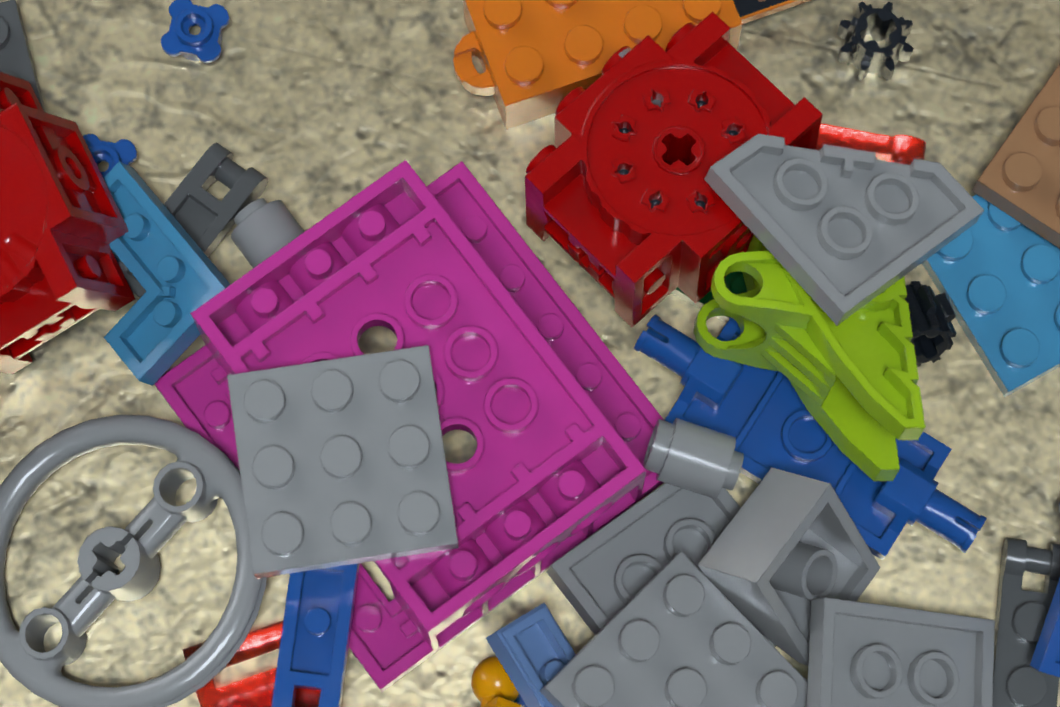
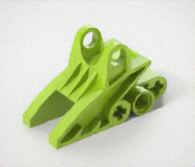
(849, 375)

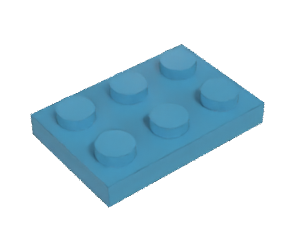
(1004, 295)

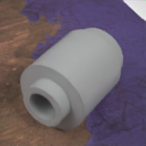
(264, 230)
(693, 457)

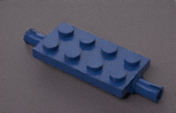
(782, 434)

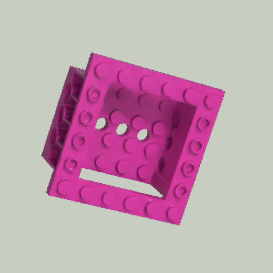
(510, 365)

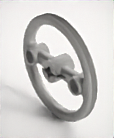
(138, 544)

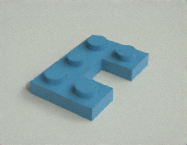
(171, 271)

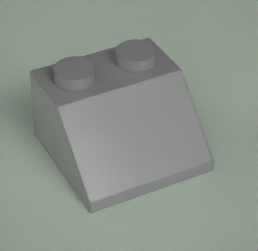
(784, 551)

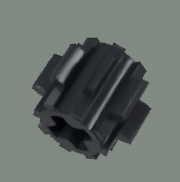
(881, 26)
(929, 322)

